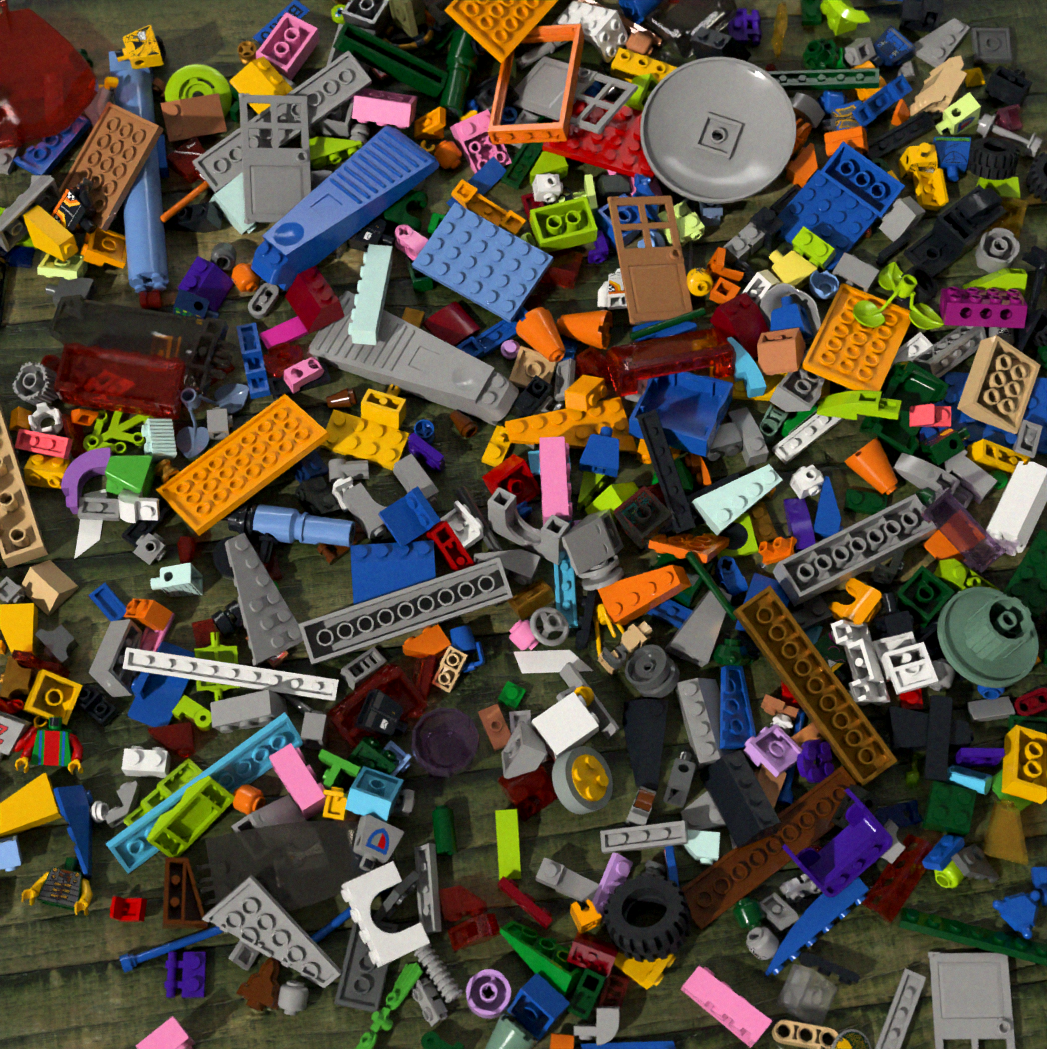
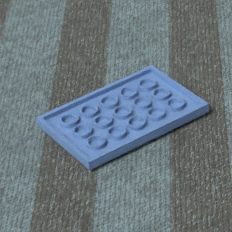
(483, 262)

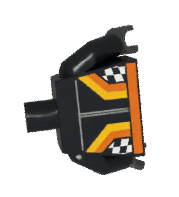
(76, 209)

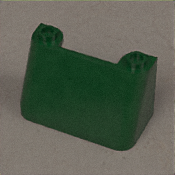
(913, 387)

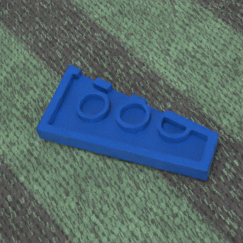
(50, 151)
(735, 709)

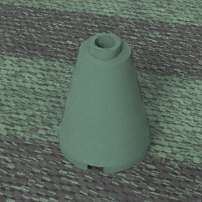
(510, 1035)

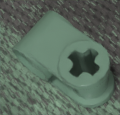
(773, 422)

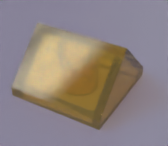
(1014, 216)

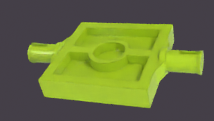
(216, 653)

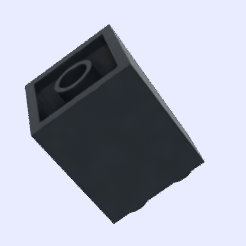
(711, 43)

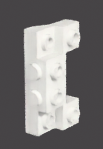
(867, 677)

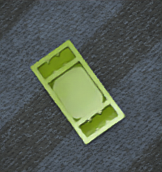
(190, 817)

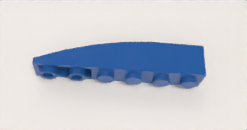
(815, 919)

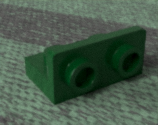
(372, 755)

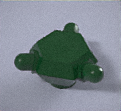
(732, 653)

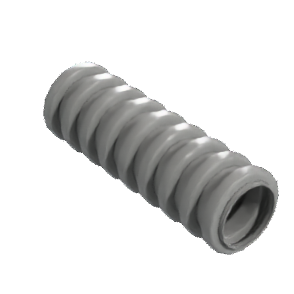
(438, 973)

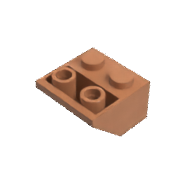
(780, 351)

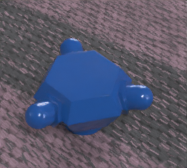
(1019, 911)

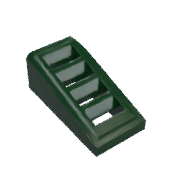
(419, 284)

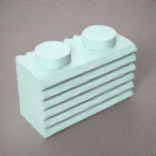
(159, 439)

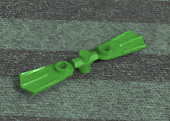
(381, 1019)

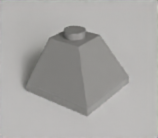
(523, 752)

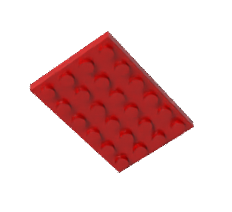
(614, 149)

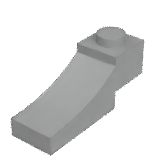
(566, 881)

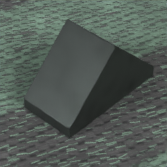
(611, 186)

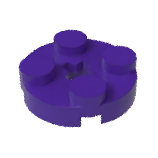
(822, 768)

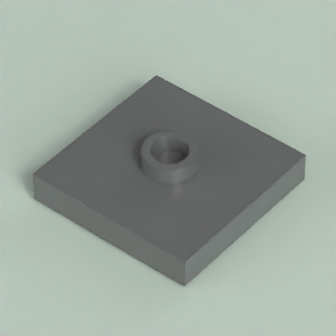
(991, 45)

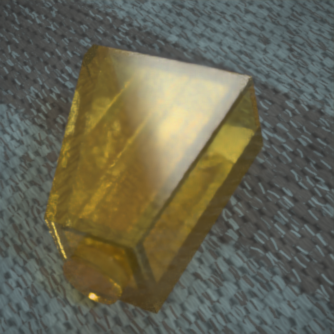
(1005, 833)

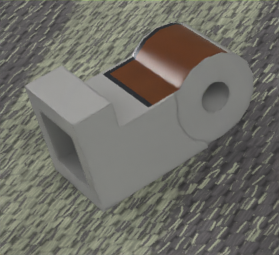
(641, 807)

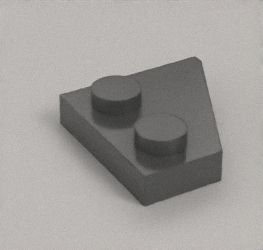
(973, 863)

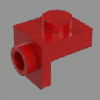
(128, 909)

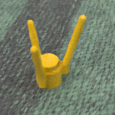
(602, 616)

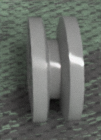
(602, 574)

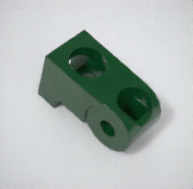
(432, 1041)

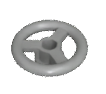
(558, 622)

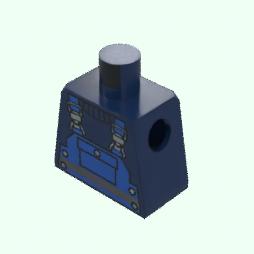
(892, 50)

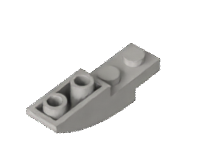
(925, 475)

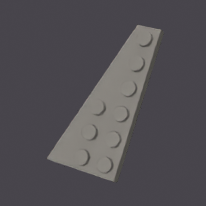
(262, 607)
(265, 926)

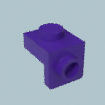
(601, 249)

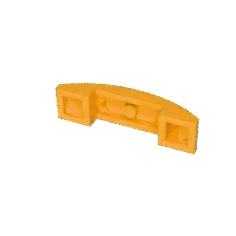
(470, 199)

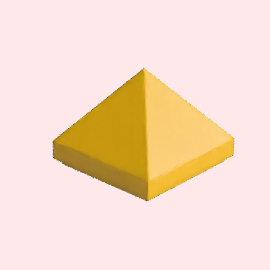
(974, 77)

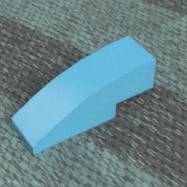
(747, 371)

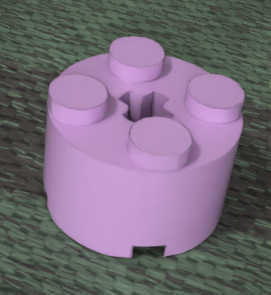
(500, 989)

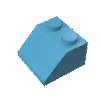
(374, 794)

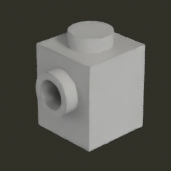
(219, 423)

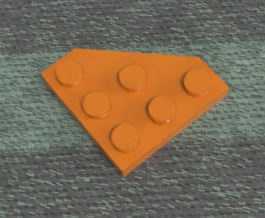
(704, 546)

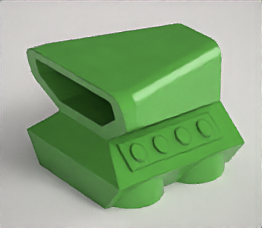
(130, 473)

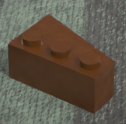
(181, 899)

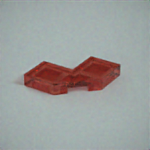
(30, 660)

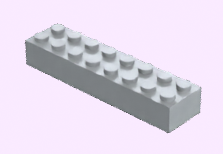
(853, 550)

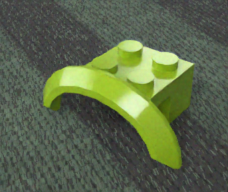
(842, 15)

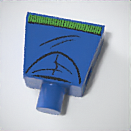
(952, 155)

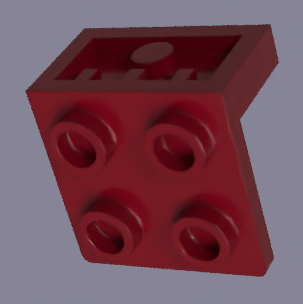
(592, 954)

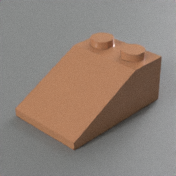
(193, 117)

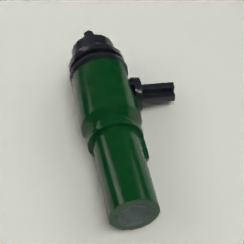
(461, 65)

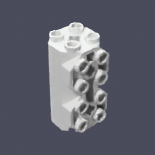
(1019, 507)

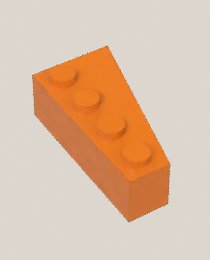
(641, 593)

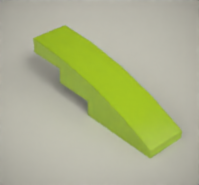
(169, 785)

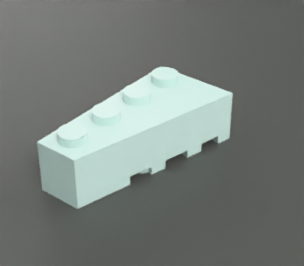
(732, 500)

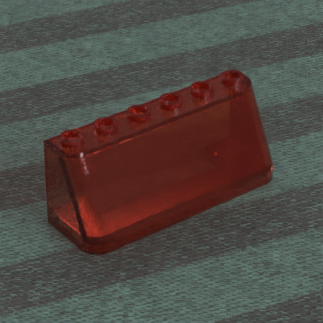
(669, 356)
(120, 381)

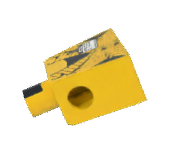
(140, 49)
(918, 158)

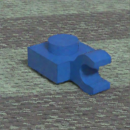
(1039, 882)

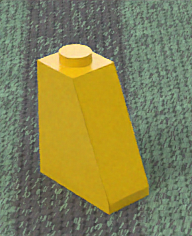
(49, 234)
(19, 626)

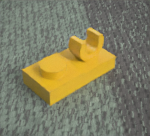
(497, 447)

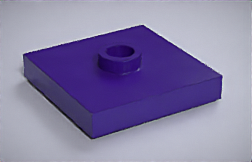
(978, 757)

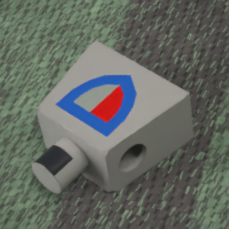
(375, 841)

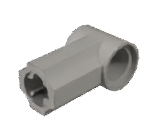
(341, 468)

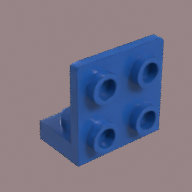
(409, 517)

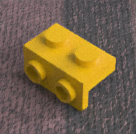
(930, 189)
(45, 471)

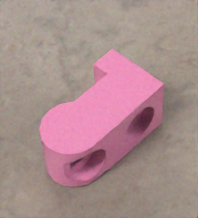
(302, 373)

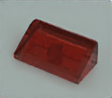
(75, 432)

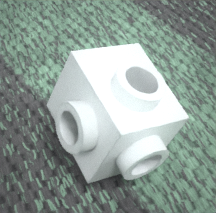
(547, 187)
(807, 481)

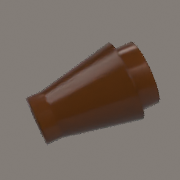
(344, 398)
(465, 425)

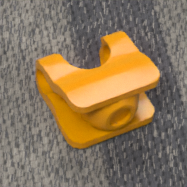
(863, 608)

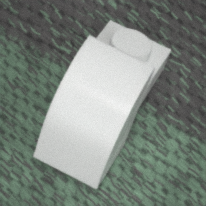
(135, 507)

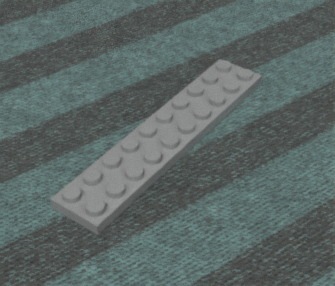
(324, 94)

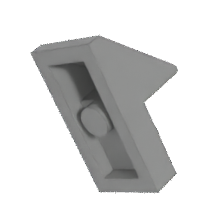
(1027, 439)
(778, 912)

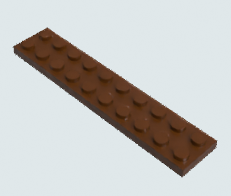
(753, 864)

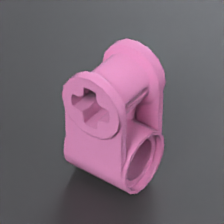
(409, 241)

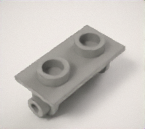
(797, 891)
(423, 992)

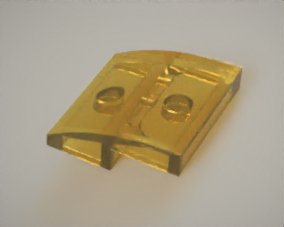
(780, 27)

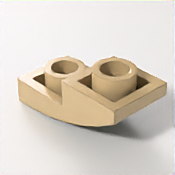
(450, 669)

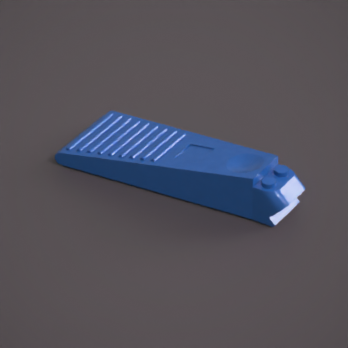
(342, 205)

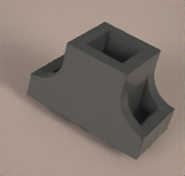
(58, 644)

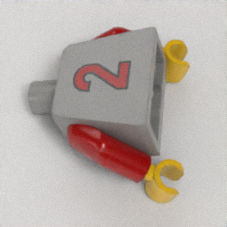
(16, 733)

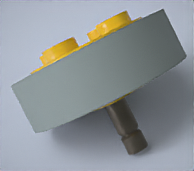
(582, 780)

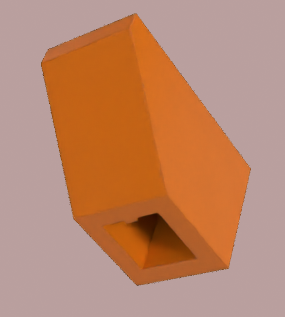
(803, 167)
(148, 613)
(430, 642)

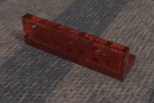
(904, 879)

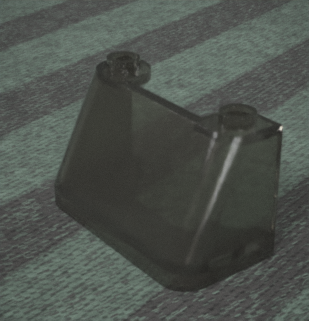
(687, 17)

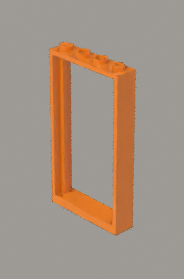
(539, 131)

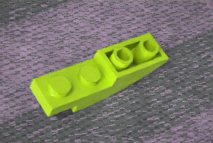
(862, 402)

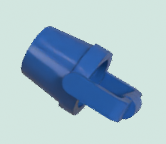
(464, 641)

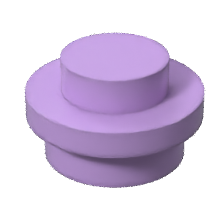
(510, 349)

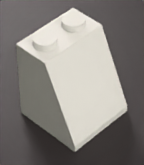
(566, 725)

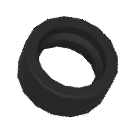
(926, 285)

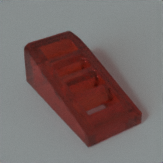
(619, 978)

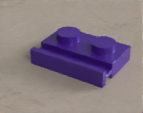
(430, 456)

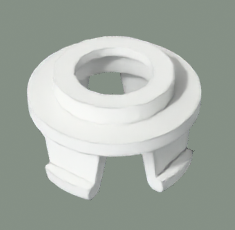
(44, 411)

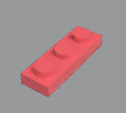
(43, 443)

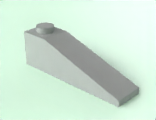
(798, 390)

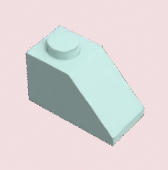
(703, 846)

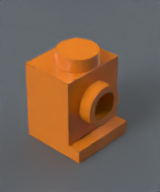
(723, 291)

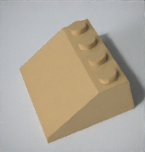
(999, 385)

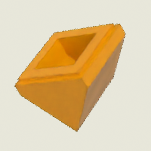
(19, 419)

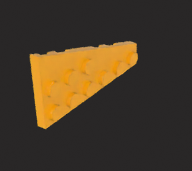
(574, 426)

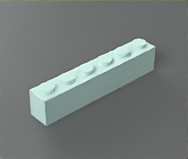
(371, 295)

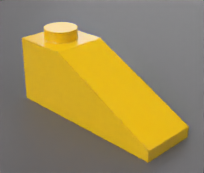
(994, 457)

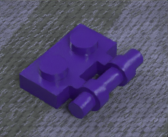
(738, 26)
(193, 974)

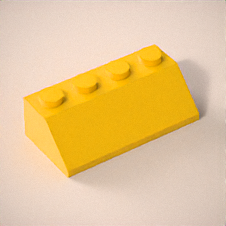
(260, 79)

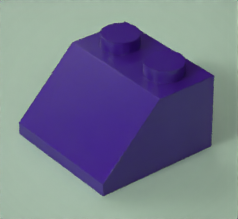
(208, 282)

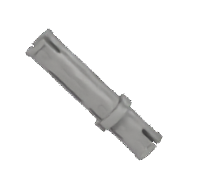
(537, 53)

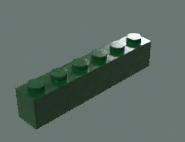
(390, 60)

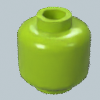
(950, 876)

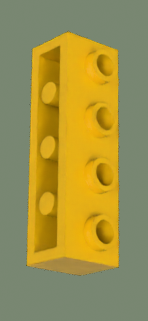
(630, 64)

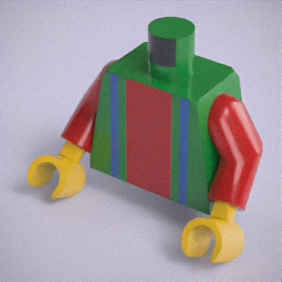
(52, 747)

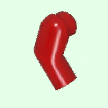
(11, 706)

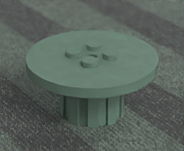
(988, 637)

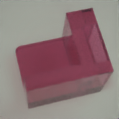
(1008, 118)

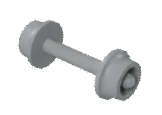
(1032, 145)

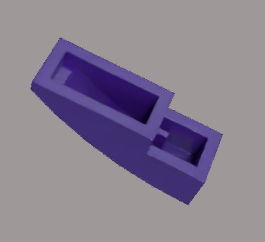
(799, 523)

